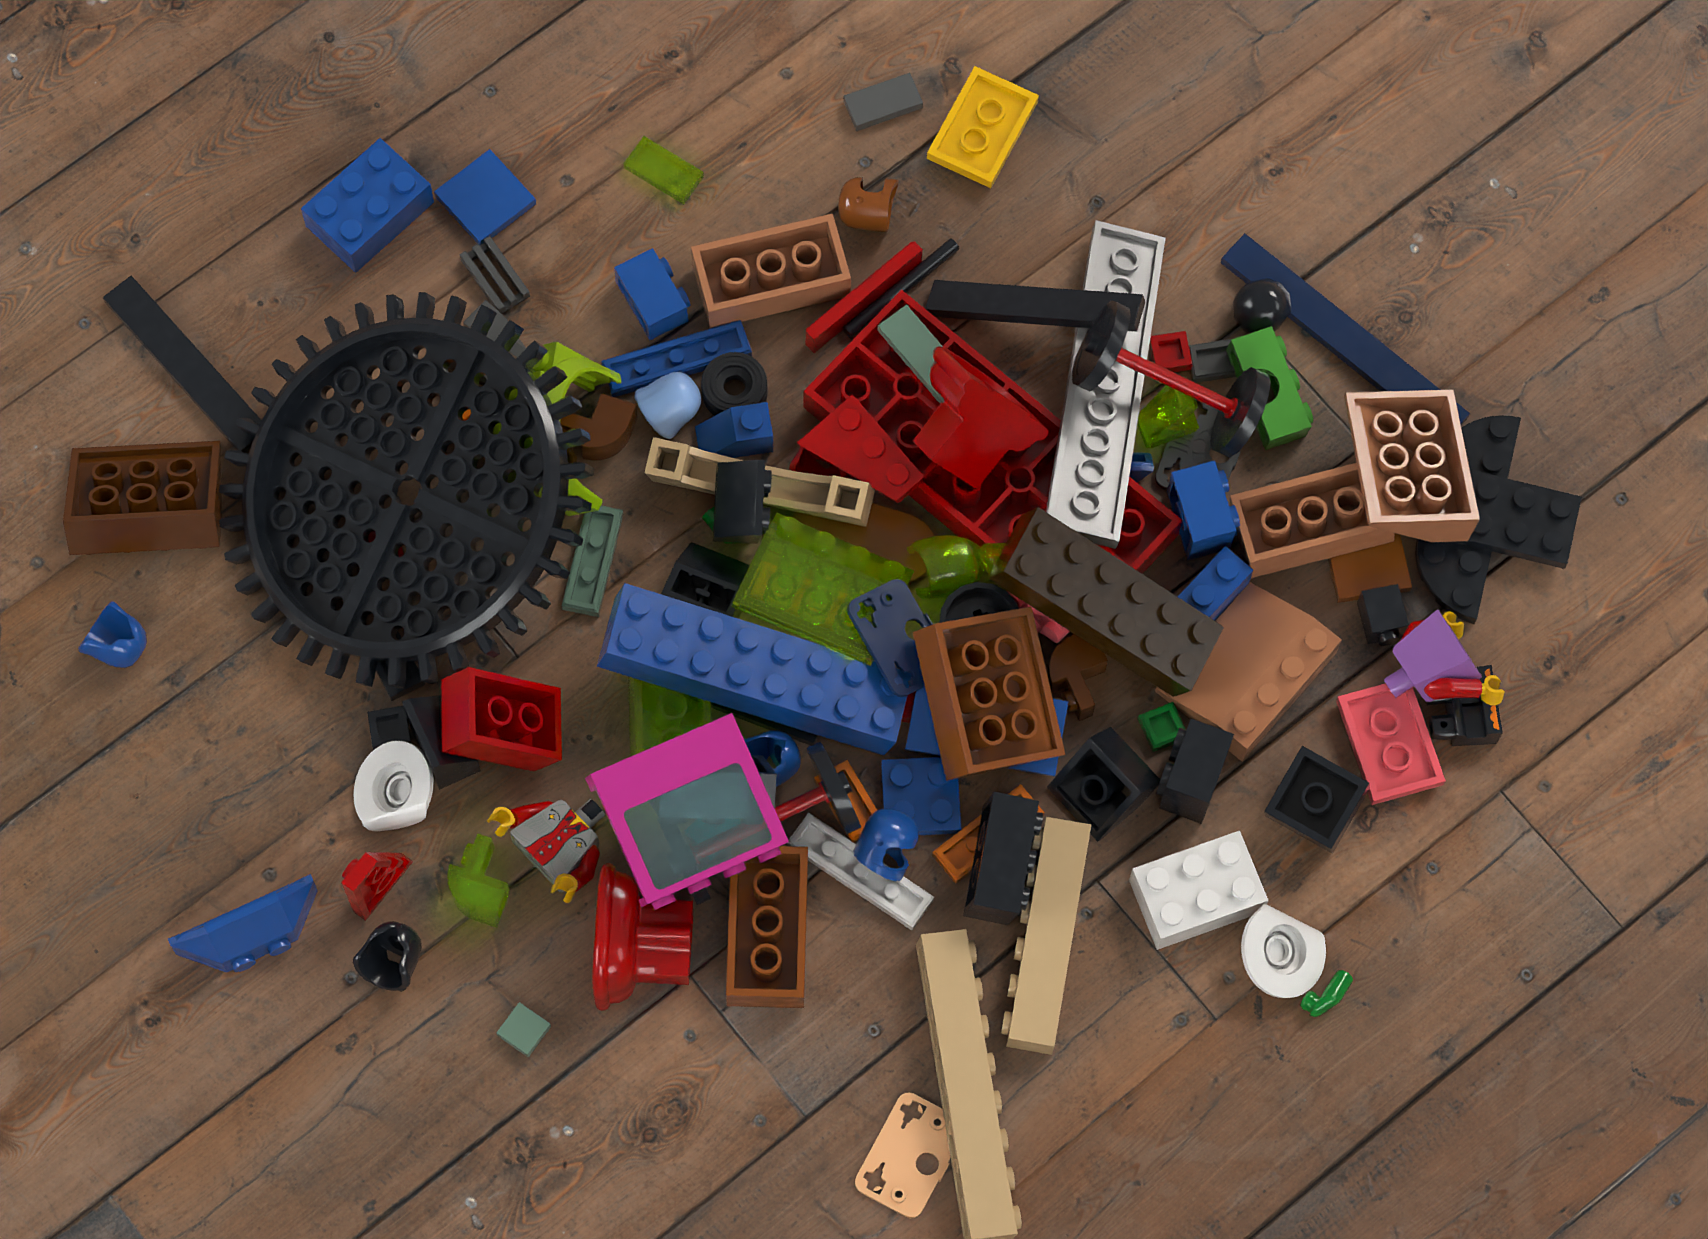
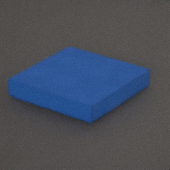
(485, 197)

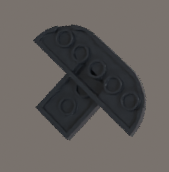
(1513, 521)

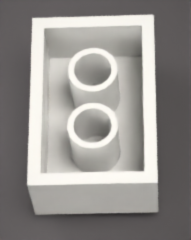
(1198, 890)

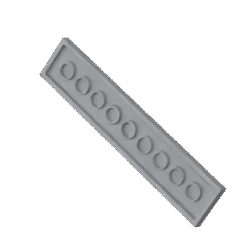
(1101, 424)

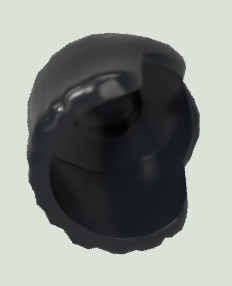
(373, 961)

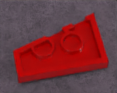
(371, 879)

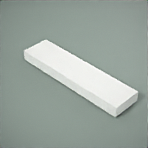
(836, 857)

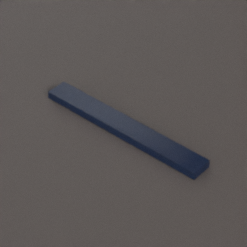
(1329, 323)

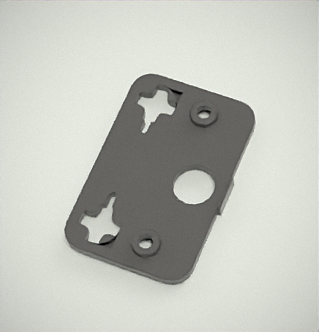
(1193, 449)

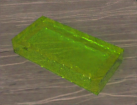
(663, 170)

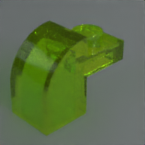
(474, 892)

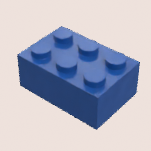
(367, 205)

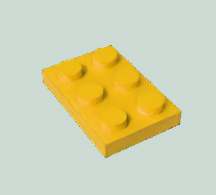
(982, 127)

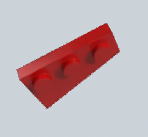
(861, 448)

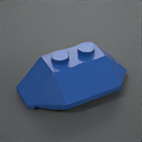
(250, 930)

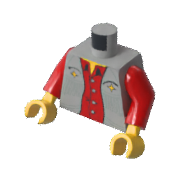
(555, 840)

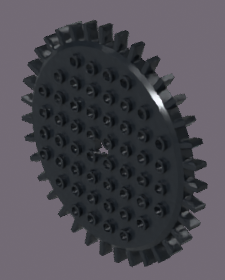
(286, 434)

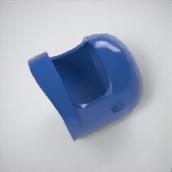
(886, 833)

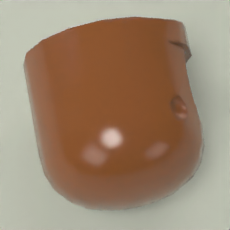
(866, 209)

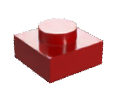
(1171, 351)

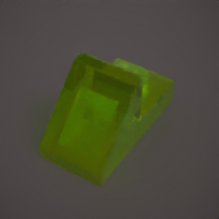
(1167, 417)

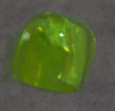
(949, 564)

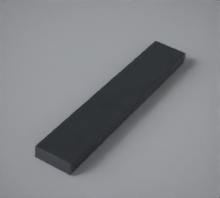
(1026, 304)
(182, 360)

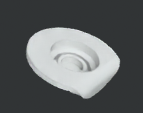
(393, 787)
(1282, 953)

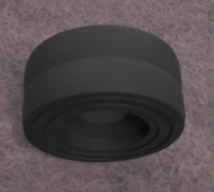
(728, 367)

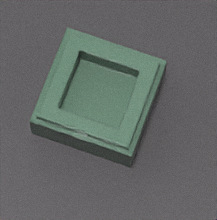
(523, 1029)

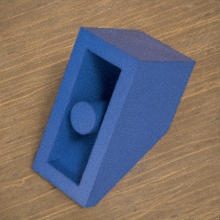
(737, 431)

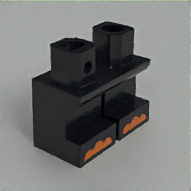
(1467, 719)

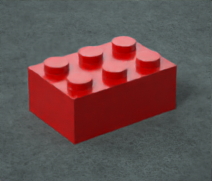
(501, 719)

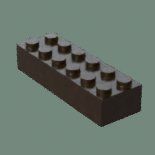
(1106, 602)

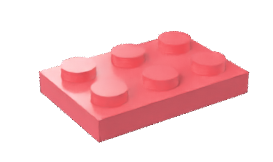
(1390, 742)

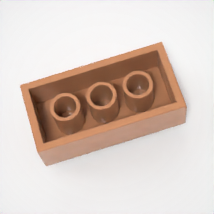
(771, 271)
(1304, 521)

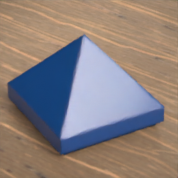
(1141, 466)

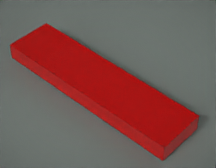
(862, 296)

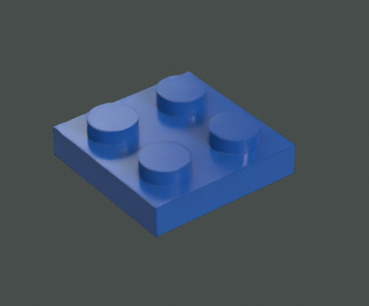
(922, 793)

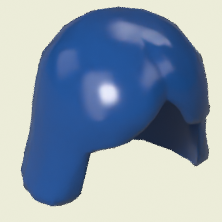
(115, 638)
(782, 751)

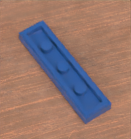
(685, 355)

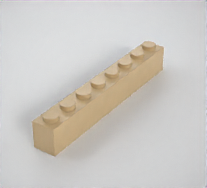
(966, 1086)

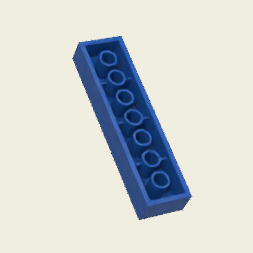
(751, 669)

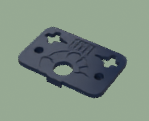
(887, 639)

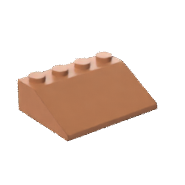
(1413, 463)
(1256, 667)

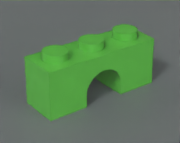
(1285, 416)

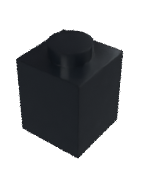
(1383, 615)

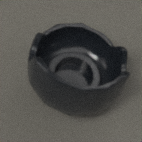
(1261, 305)

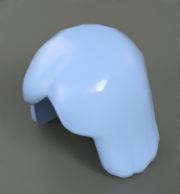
(669, 403)

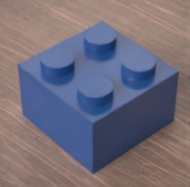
(1201, 503)

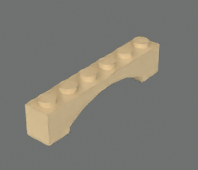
(790, 490)

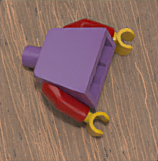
(1439, 664)

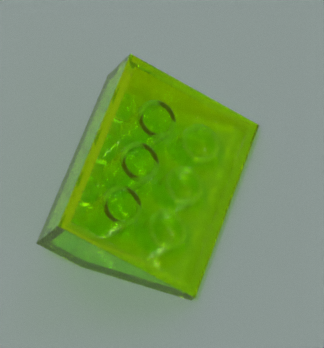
(806, 581)

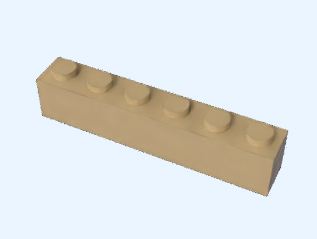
(1048, 936)

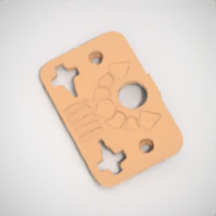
(899, 1152)

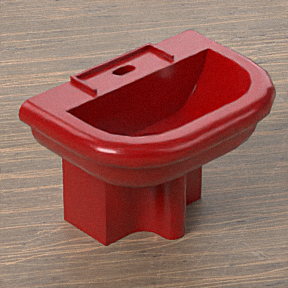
(975, 420)
(637, 941)

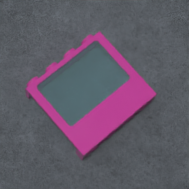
(689, 810)

